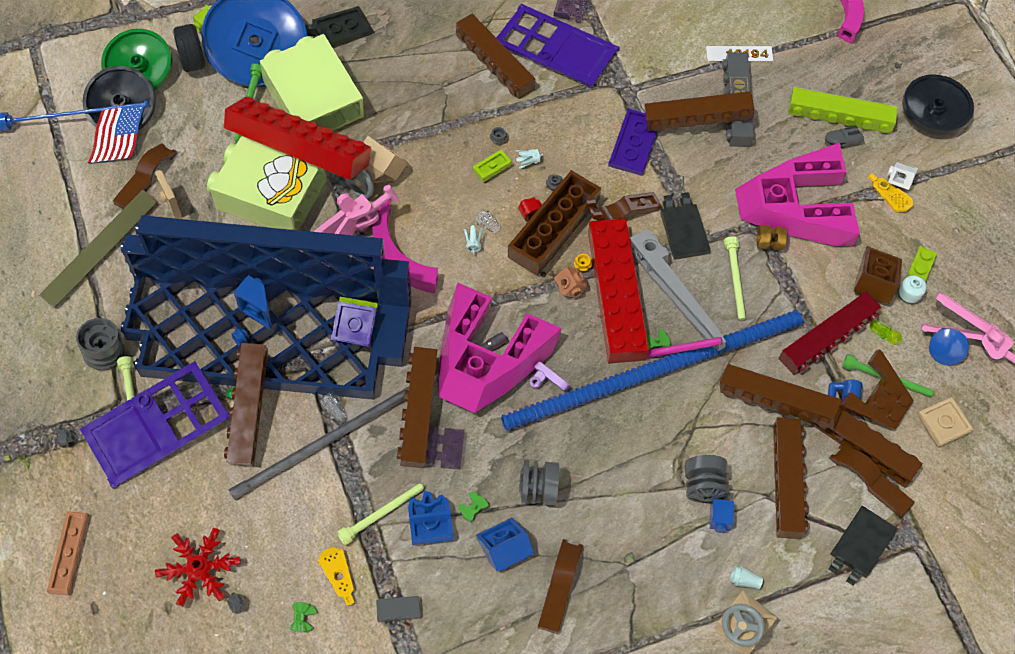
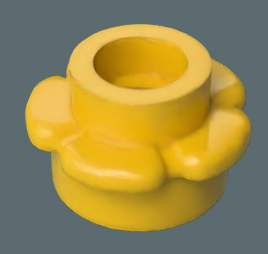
(585, 259)

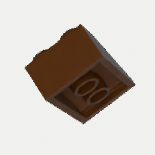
(878, 275)

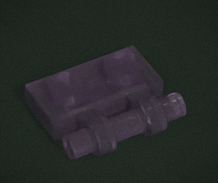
(566, 8)
(452, 447)

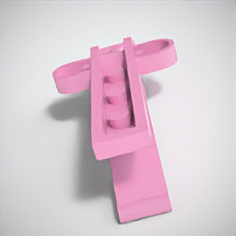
(355, 214)
(992, 337)

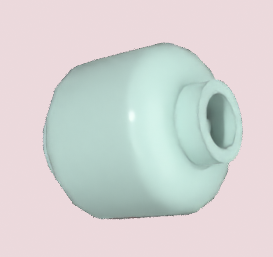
(912, 289)

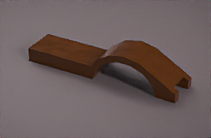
(143, 174)
(625, 206)
(876, 483)
(559, 587)

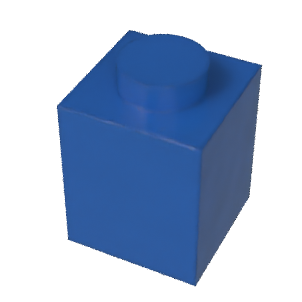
(721, 515)

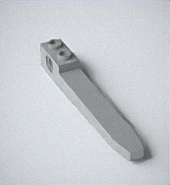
(654, 260)

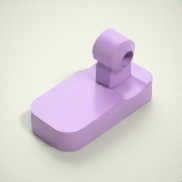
(544, 372)

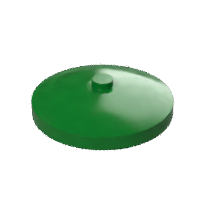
(142, 51)

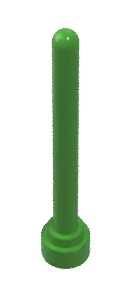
(256, 74)
(851, 362)

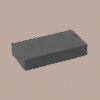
(398, 609)

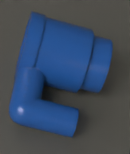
(847, 386)

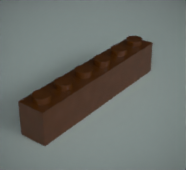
(495, 56)
(699, 111)
(780, 396)
(247, 404)
(418, 407)
(886, 455)
(789, 478)

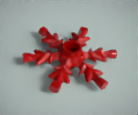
(202, 571)

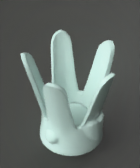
(528, 157)
(473, 241)

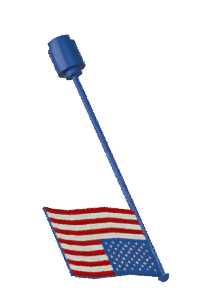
(114, 134)

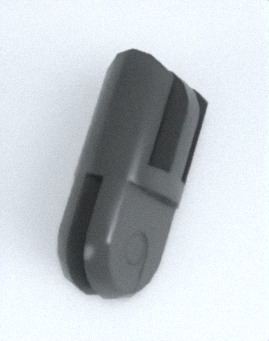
(844, 136)

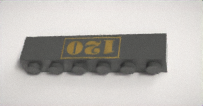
(737, 80)

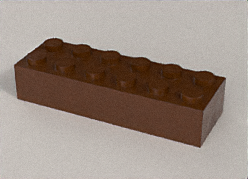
(553, 223)

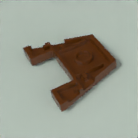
(887, 401)

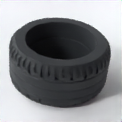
(189, 48)

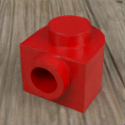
(529, 207)

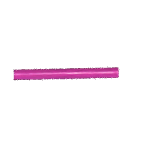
(685, 347)

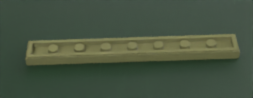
(97, 249)

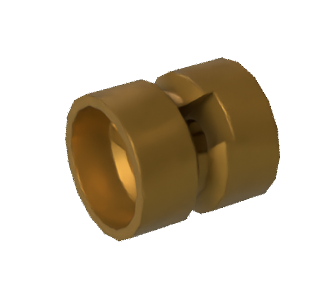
(764, 237)

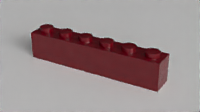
(830, 333)

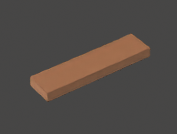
(68, 553)

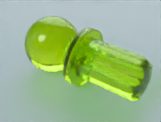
(893, 337)

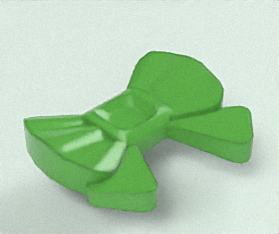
(662, 340)
(469, 512)
(301, 609)

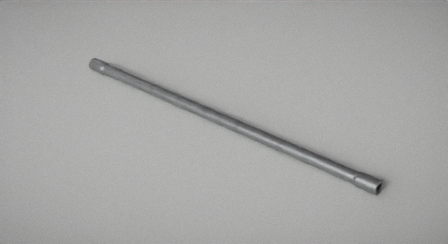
(246, 485)

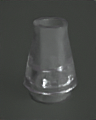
(487, 221)
(333, 407)

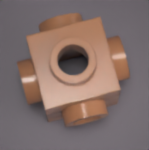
(570, 282)

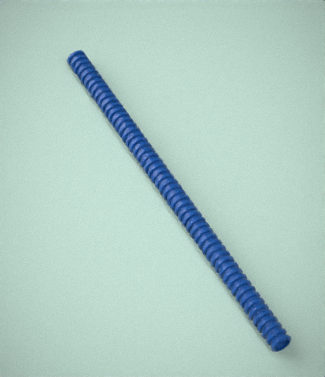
(649, 371)

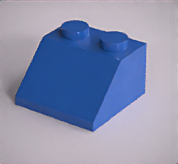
(253, 301)
(505, 544)

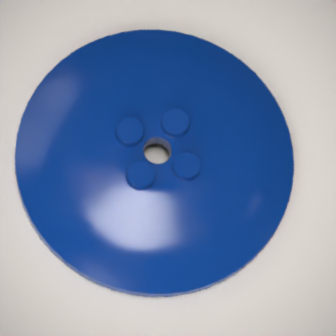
(232, 25)

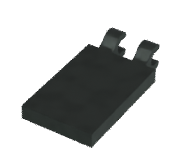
(341, 26)
(684, 228)
(862, 544)

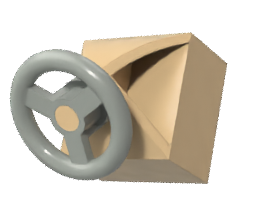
(383, 167)
(745, 622)

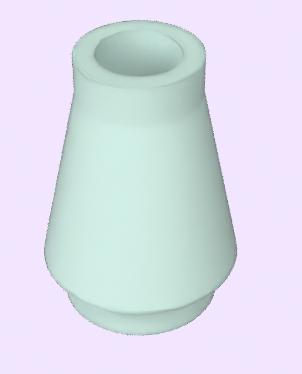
(744, 578)

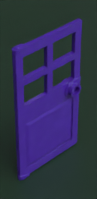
(566, 51)
(138, 432)

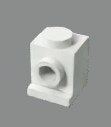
(904, 181)

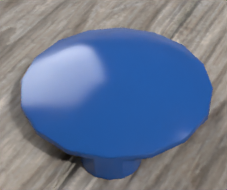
(948, 346)

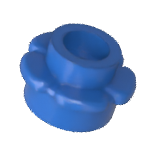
(240, 336)

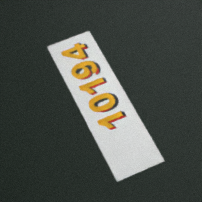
(755, 53)

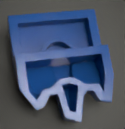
(430, 519)

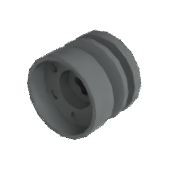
(100, 343)
(706, 478)
(540, 482)

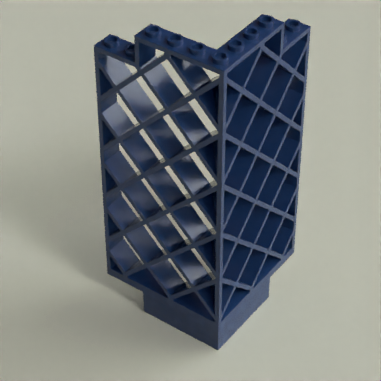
(220, 259)

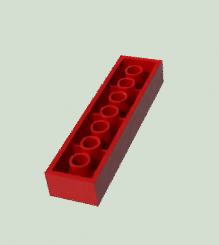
(297, 137)
(617, 291)

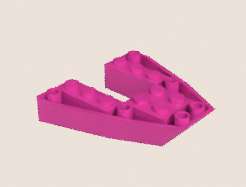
(774, 202)
(475, 375)

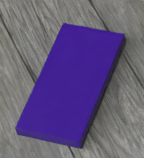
(632, 144)

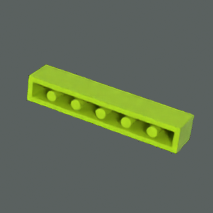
(842, 110)

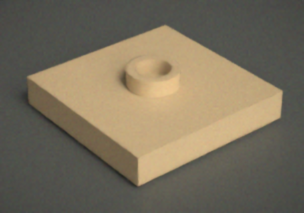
(167, 194)
(945, 422)

